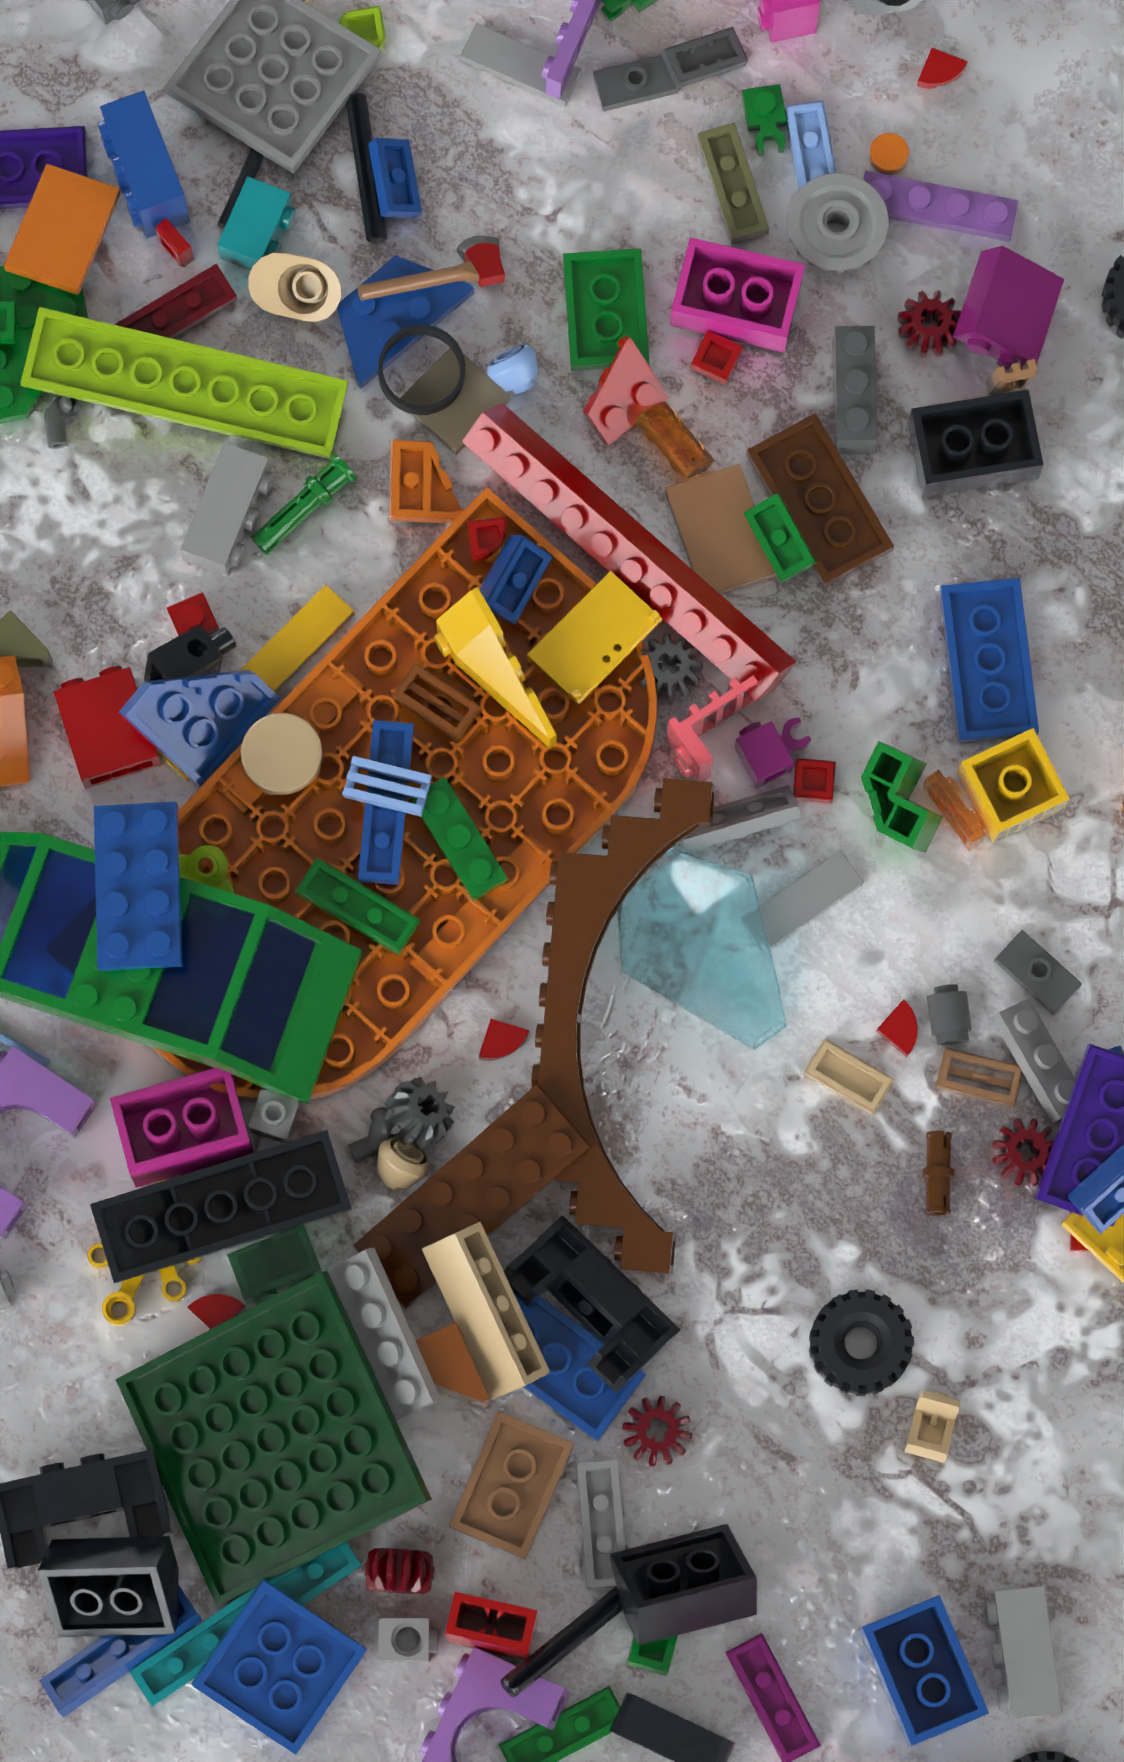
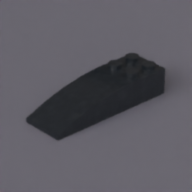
(221, 1207)

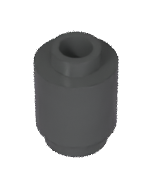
(949, 1015)

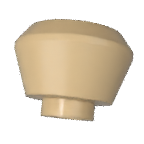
(401, 1164)

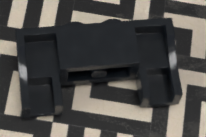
(597, 1296)
(79, 1493)

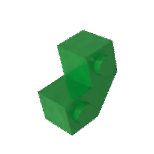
(890, 783)

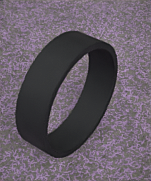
(429, 331)

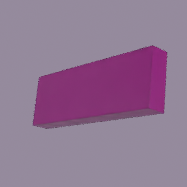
(772, 1699)

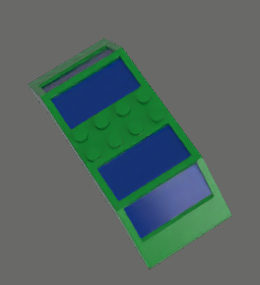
(252, 988)

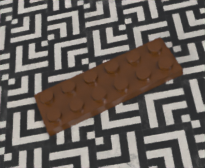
(479, 1184)

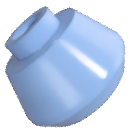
(514, 368)

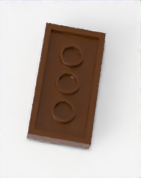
(821, 498)

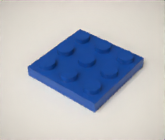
(279, 1666)

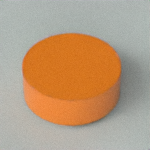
(888, 153)

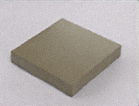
(475, 397)

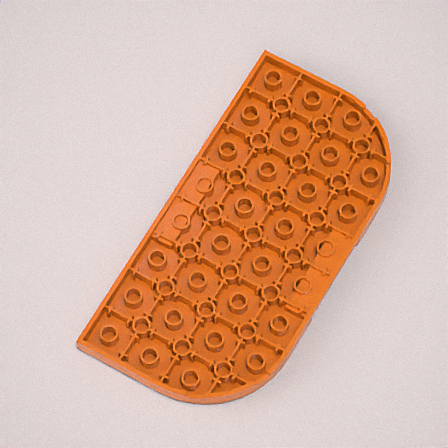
(512, 785)

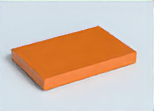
(62, 229)

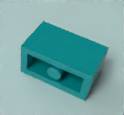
(256, 223)

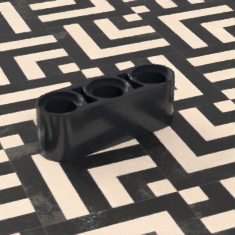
(668, 1733)

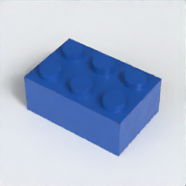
(142, 163)
(923, 1671)

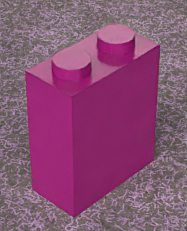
(1008, 307)

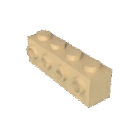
(482, 1311)

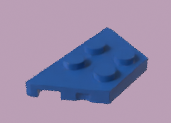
(373, 321)

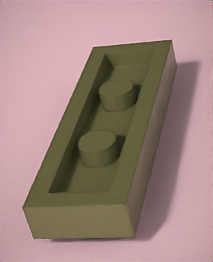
(733, 183)

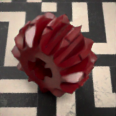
(929, 310)
(1013, 1158)
(644, 1425)
(399, 1571)

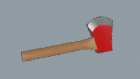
(480, 265)

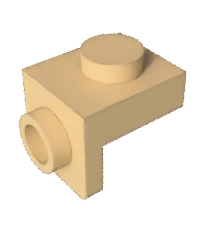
(932, 1425)

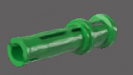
(317, 492)

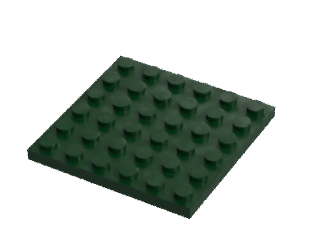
(273, 1438)

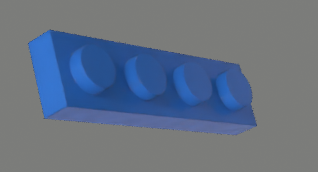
(383, 826)
(109, 1660)

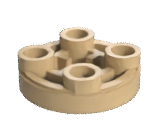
(281, 754)

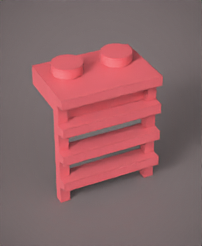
(683, 737)

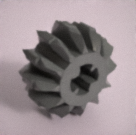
(672, 655)
(419, 1112)

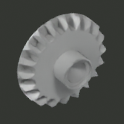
(843, 200)

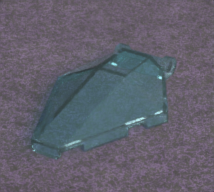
(703, 945)

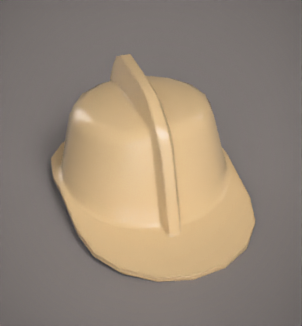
(294, 287)

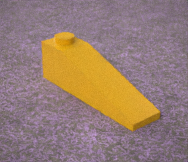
(476, 645)

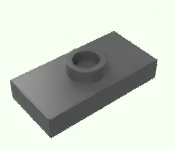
(704, 57)
(633, 83)
(1038, 972)

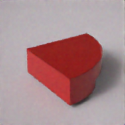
(940, 69)
(486, 537)
(900, 1028)
(501, 1040)
(216, 1309)

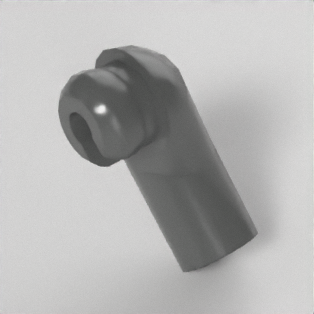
(56, 417)
(378, 1132)

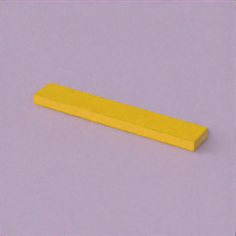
(296, 643)

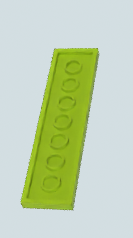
(184, 383)

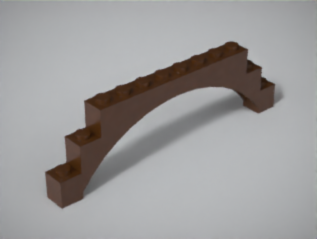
(585, 902)

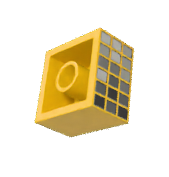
(1013, 785)

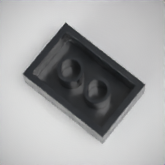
(975, 443)

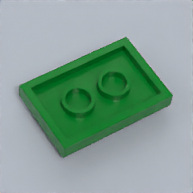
(604, 305)

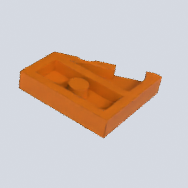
(419, 485)

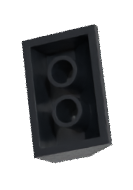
(684, 1584)
(111, 1586)

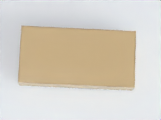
(848, 1076)

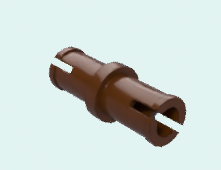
(938, 1173)

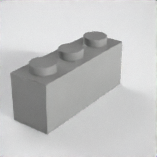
(227, 509)
(1024, 1652)

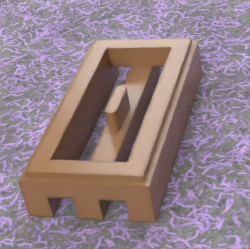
(1004, 382)
(975, 1092)

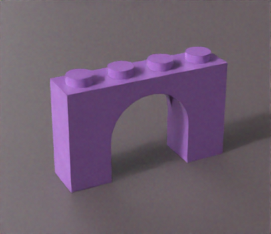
(37, 1089)
(480, 1692)

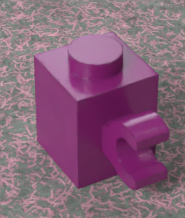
(767, 753)

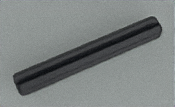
(362, 135)
(562, 1644)

